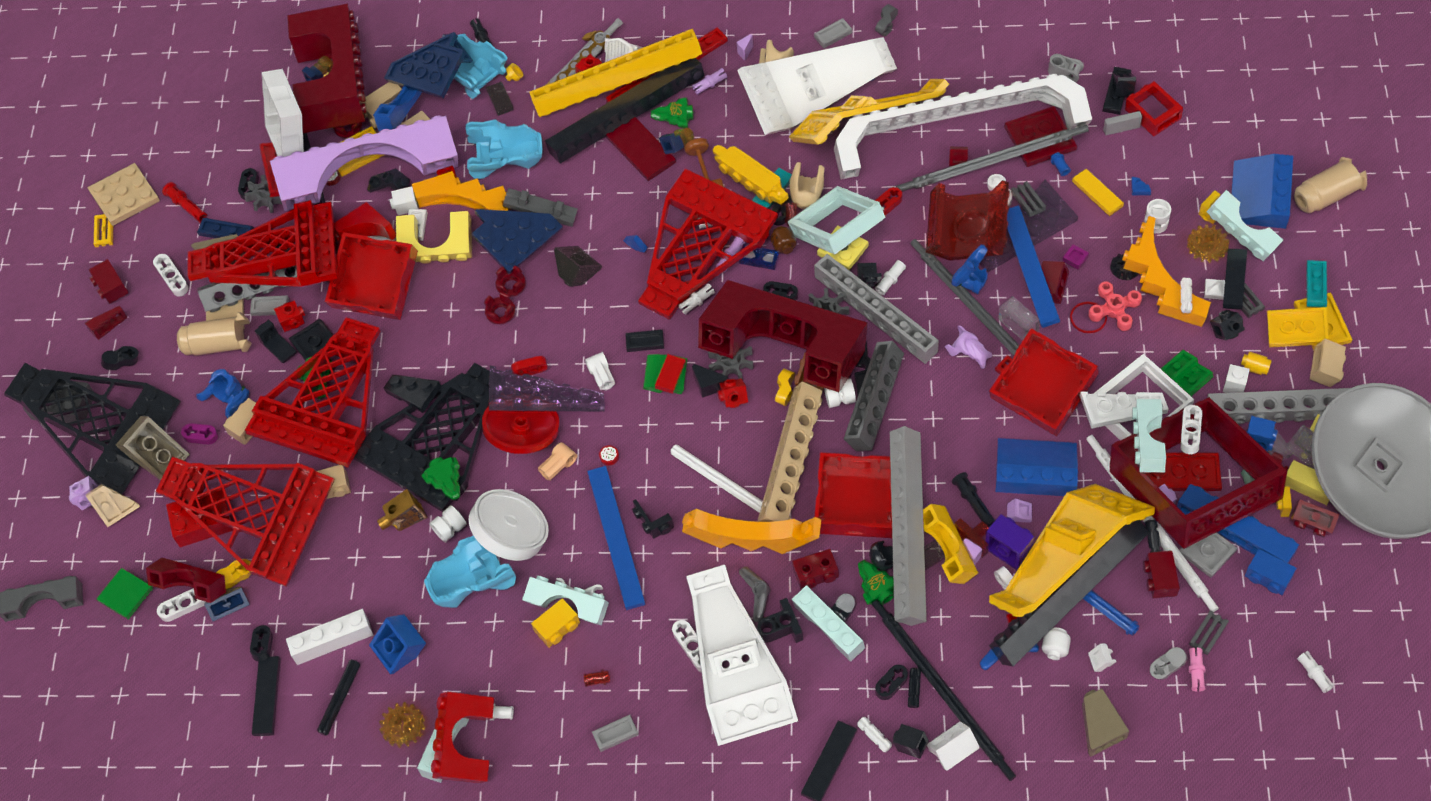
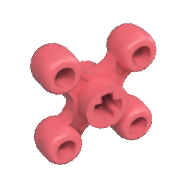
(1115, 306)

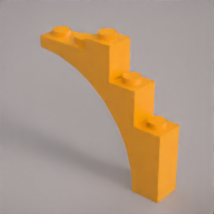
(449, 190)
(1156, 280)

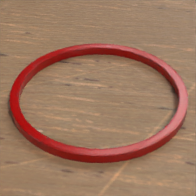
(1092, 303)

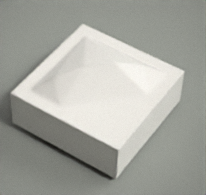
(1214, 289)

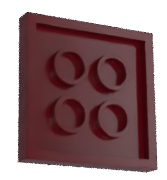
(1036, 126)

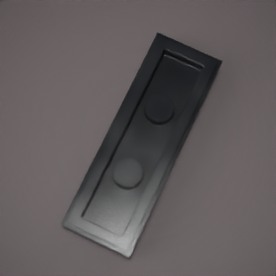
(1114, 104)

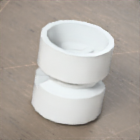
(1161, 211)
(846, 395)
(448, 523)

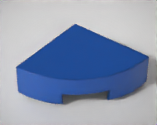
(1139, 187)
(635, 243)

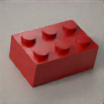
(187, 530)

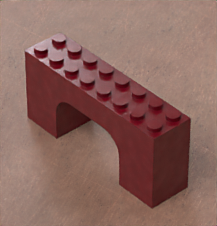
(339, 95)
(743, 312)

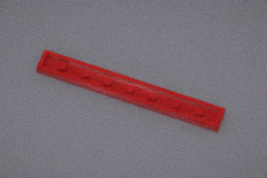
(707, 44)

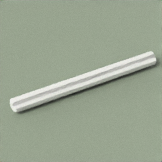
(716, 477)

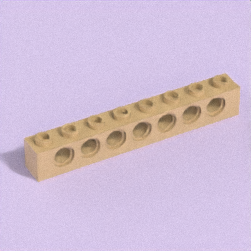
(802, 395)

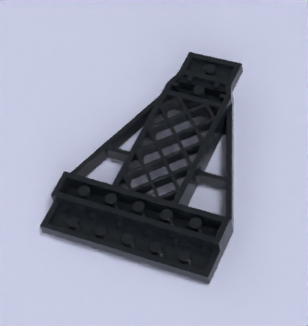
(404, 464)
(114, 467)

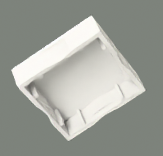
(281, 113)

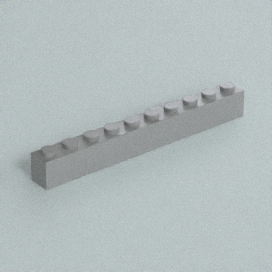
(907, 526)

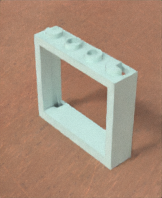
(803, 222)

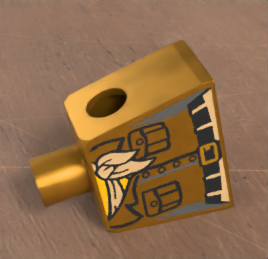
(402, 512)

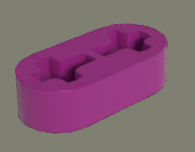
(199, 434)

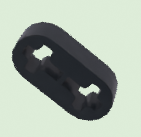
(243, 184)
(779, 208)
(781, 289)
(265, 643)
(894, 685)

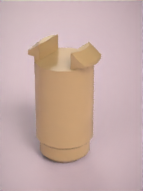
(1330, 186)
(213, 336)

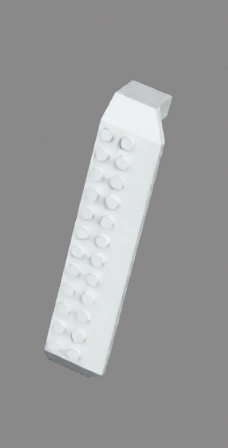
(1052, 90)

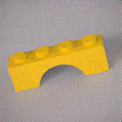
(958, 563)

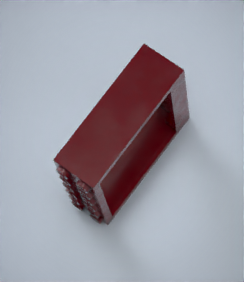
(1222, 512)

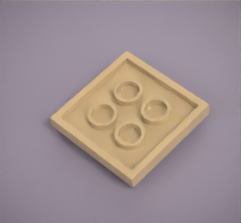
(123, 194)

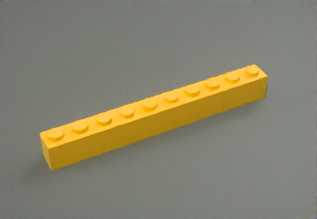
(615, 73)

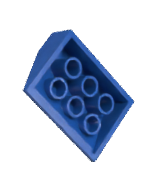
(1264, 189)
(1036, 467)

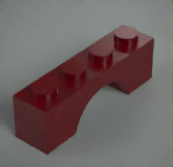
(169, 573)

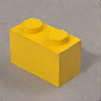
(555, 623)

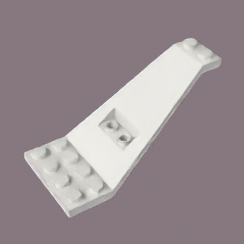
(793, 87)
(747, 694)

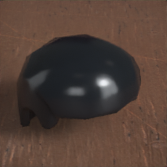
(881, 556)

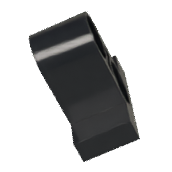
(778, 629)

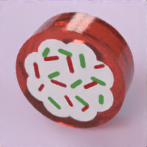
(334, 179)

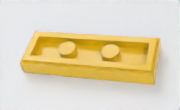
(1097, 192)

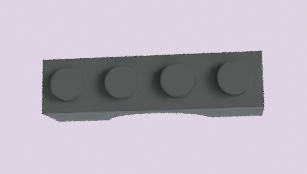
(17, 602)

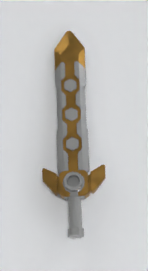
(593, 47)

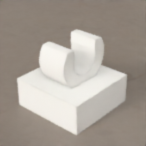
(1101, 657)

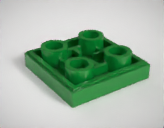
(124, 593)

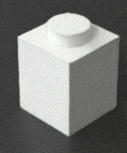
(403, 200)
(1236, 379)

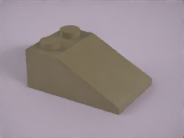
(150, 446)

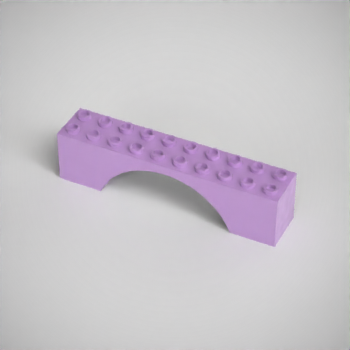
(423, 144)

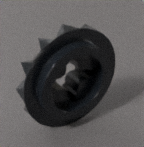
(1117, 269)

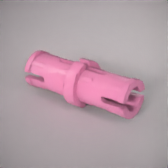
(1197, 669)

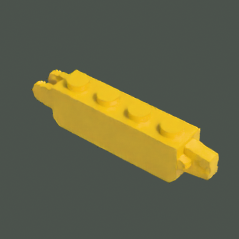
(750, 174)

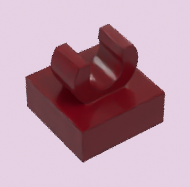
(958, 155)

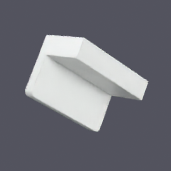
(953, 745)

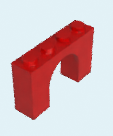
(447, 761)

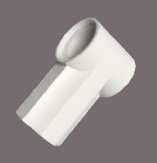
(599, 368)

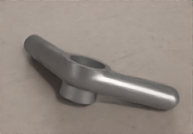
(759, 588)

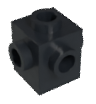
(1227, 325)

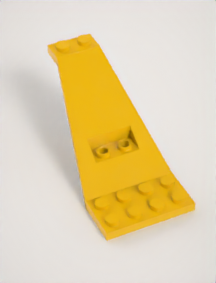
(821, 122)
(1071, 536)

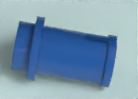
(1058, 160)

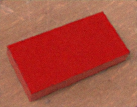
(670, 373)

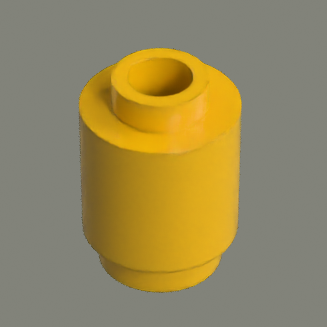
(1256, 363)

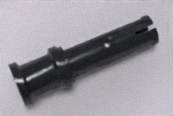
(969, 492)

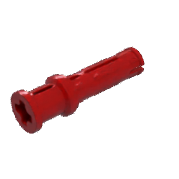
(180, 198)

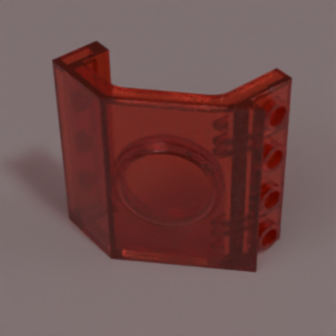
(965, 222)

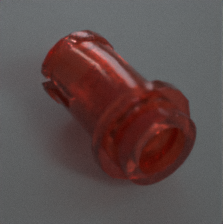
(791, 211)
(597, 678)

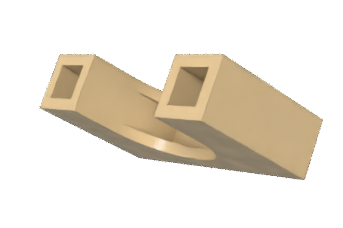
(385, 95)

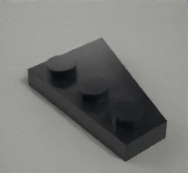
(413, 390)

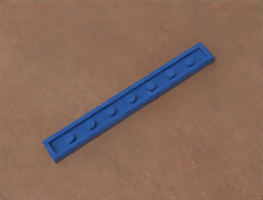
(1031, 268)
(616, 538)

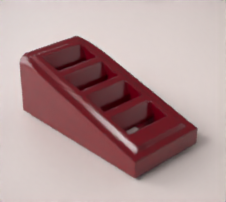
(105, 322)

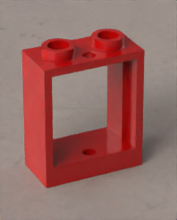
(1156, 125)

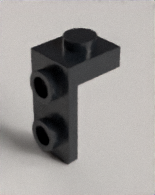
(391, 178)
(868, 274)
(274, 342)
(656, 528)

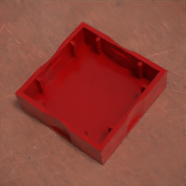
(372, 276)
(1044, 382)
(854, 495)

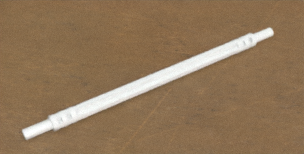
(1166, 542)

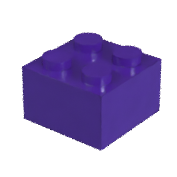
(1009, 541)

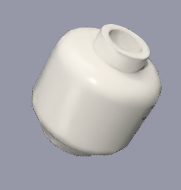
(1056, 643)

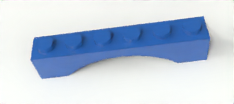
(393, 113)

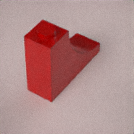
(364, 222)

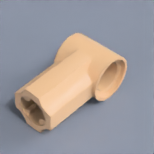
(561, 457)

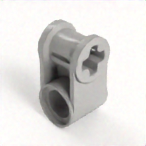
(1065, 66)

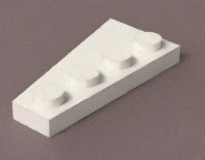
(1110, 409)

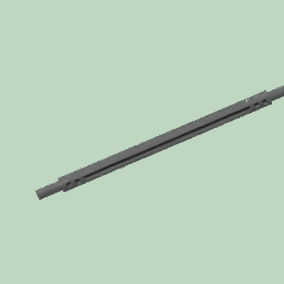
(993, 158)
(967, 298)

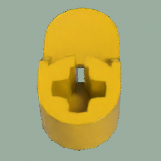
(784, 382)
(235, 573)

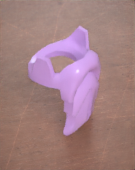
(969, 345)

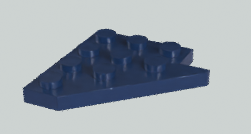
(428, 68)
(514, 235)

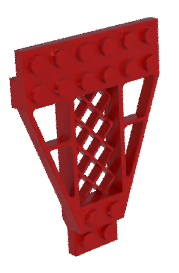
(710, 205)
(312, 253)
(321, 433)
(284, 533)

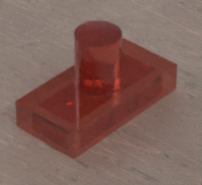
(974, 534)

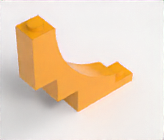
(751, 535)

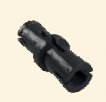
(480, 33)

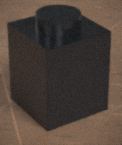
(910, 741)

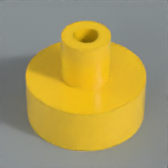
(514, 72)

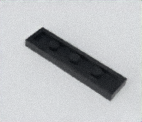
(1235, 279)
(266, 697)
(829, 761)

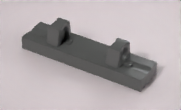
(517, 201)

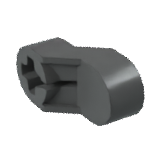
(884, 25)

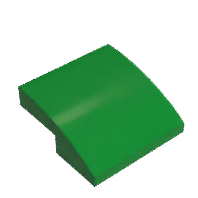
(653, 367)
(1187, 372)

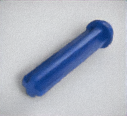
(1112, 613)

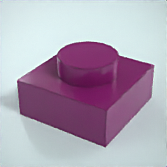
(1075, 256)

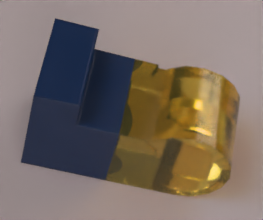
(319, 69)
(674, 142)

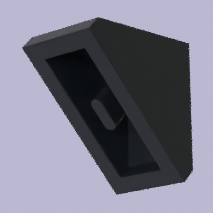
(1124, 84)
(707, 380)

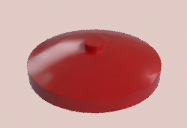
(520, 430)

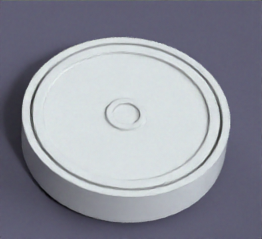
(508, 524)

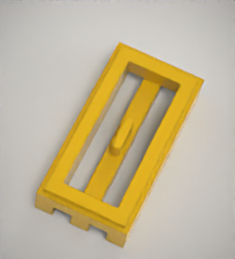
(104, 241)

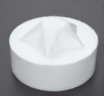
(994, 180)

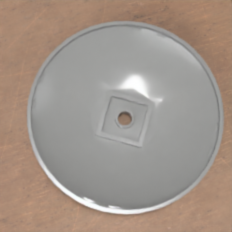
(1372, 426)

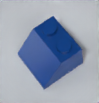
(397, 643)

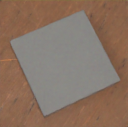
(1209, 553)

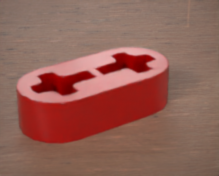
(888, 202)
(530, 366)

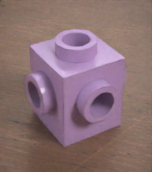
(79, 490)

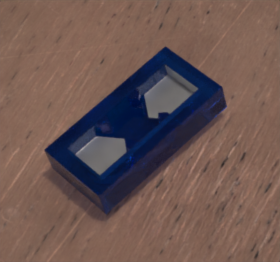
(761, 258)

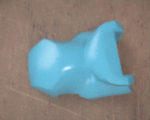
(485, 65)
(502, 146)
(466, 571)

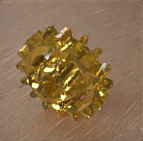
(1208, 243)
(411, 725)

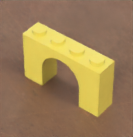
(456, 247)
(1304, 479)

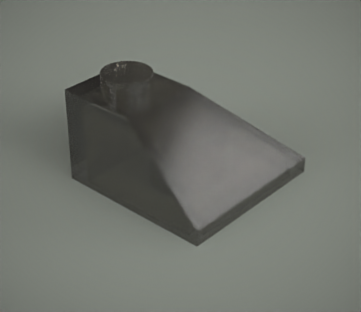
(575, 265)

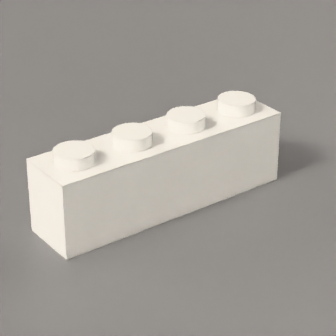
(329, 637)

